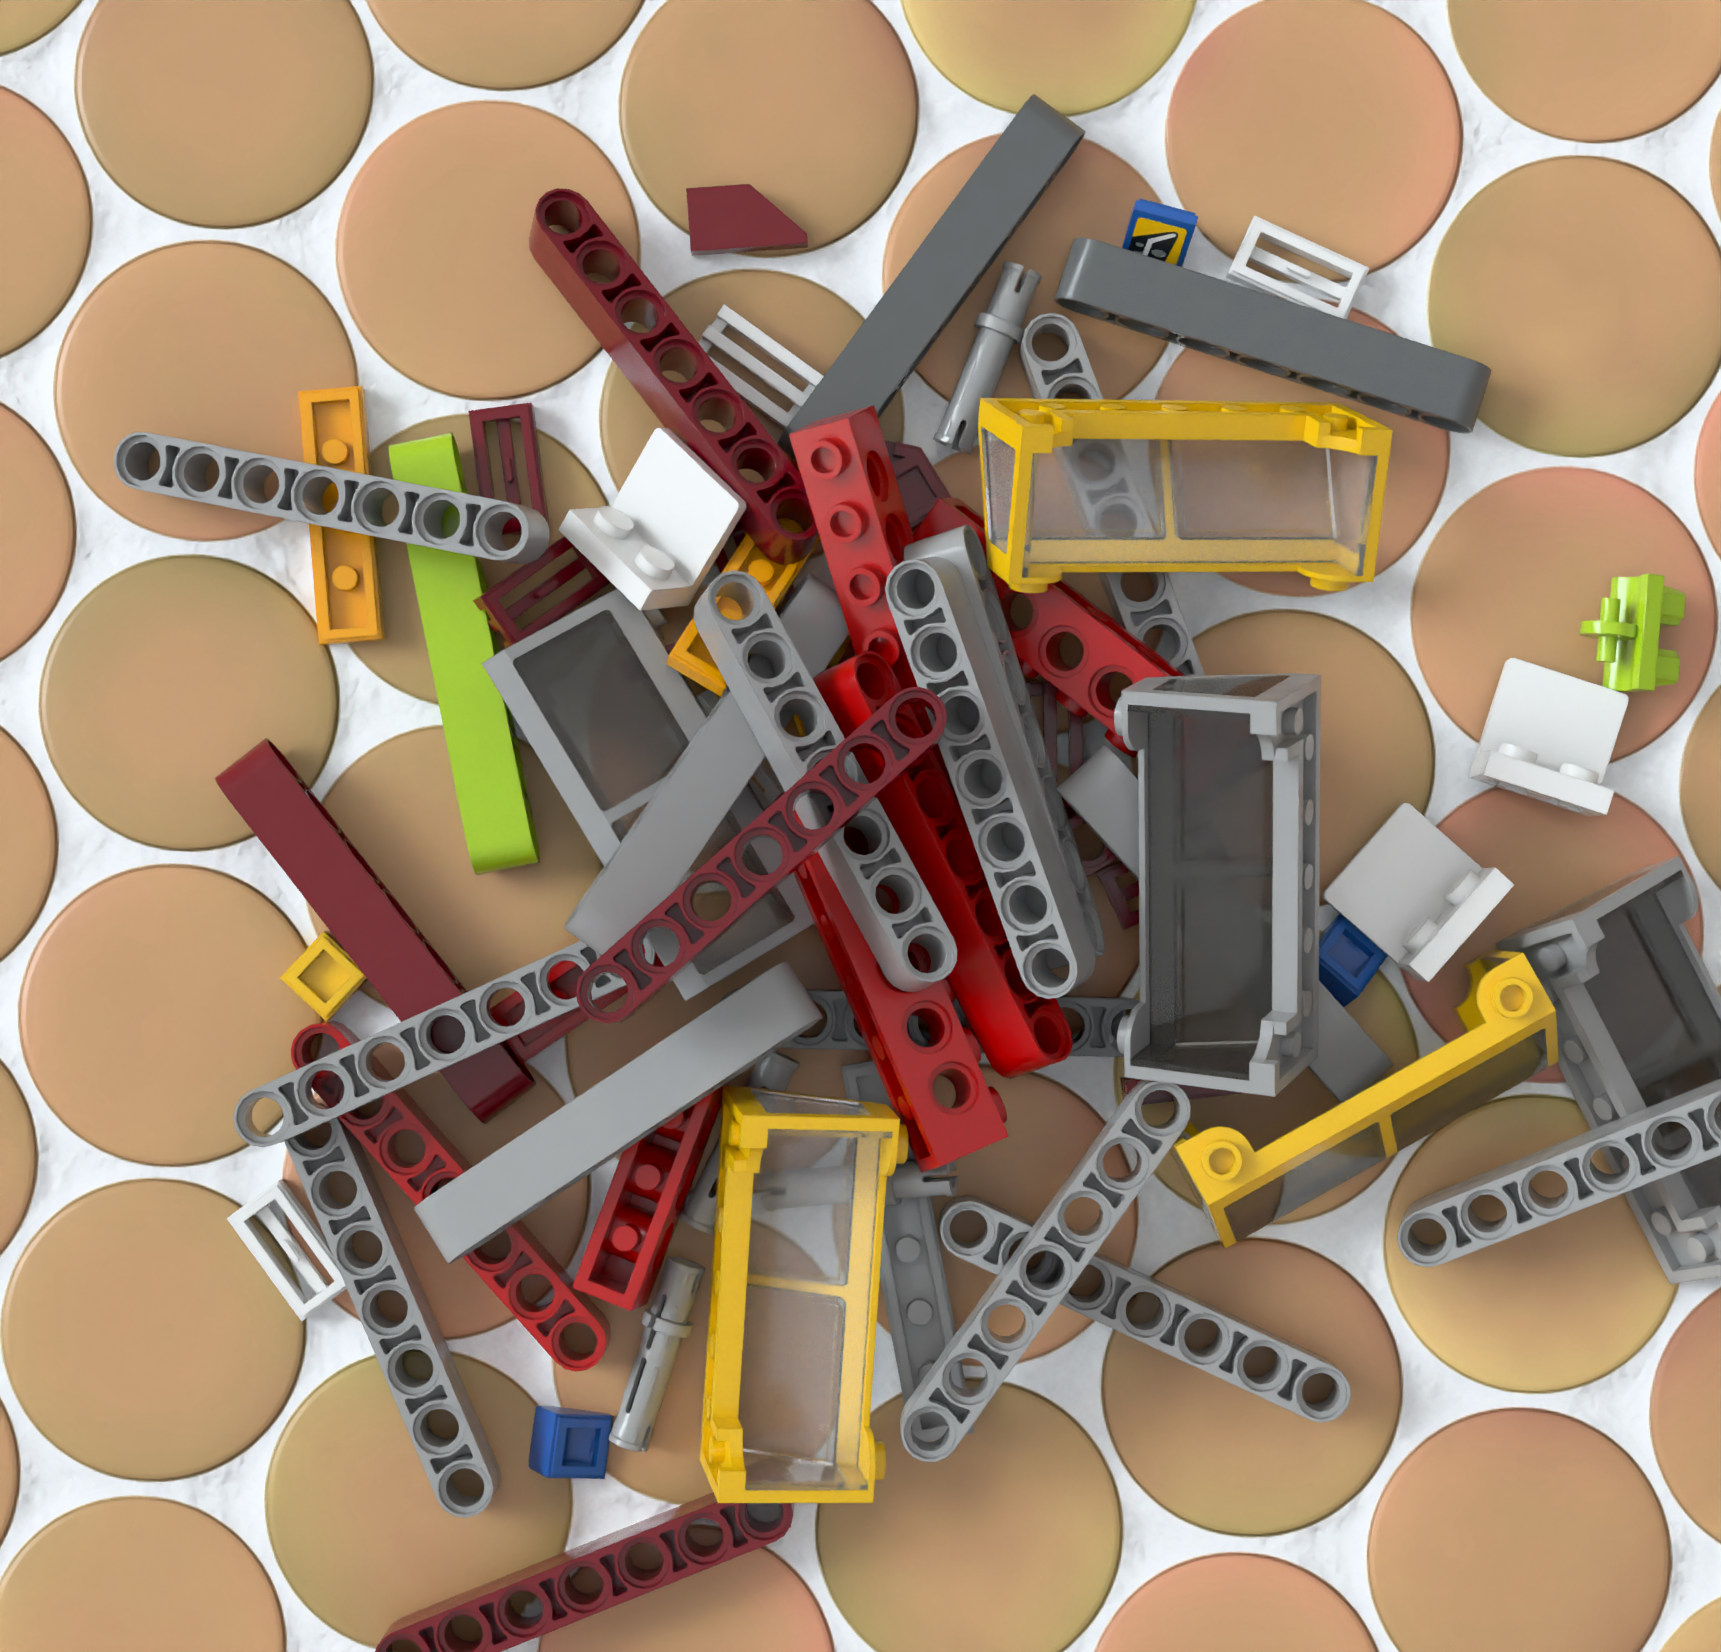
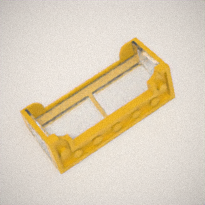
(1180, 488)
(796, 1297)

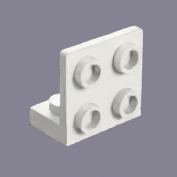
(660, 527)
(1550, 738)
(1415, 893)

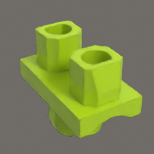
(1631, 633)

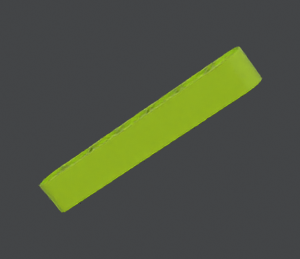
(458, 641)

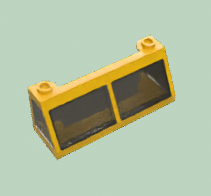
(1505, 1042)

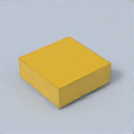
(325, 976)

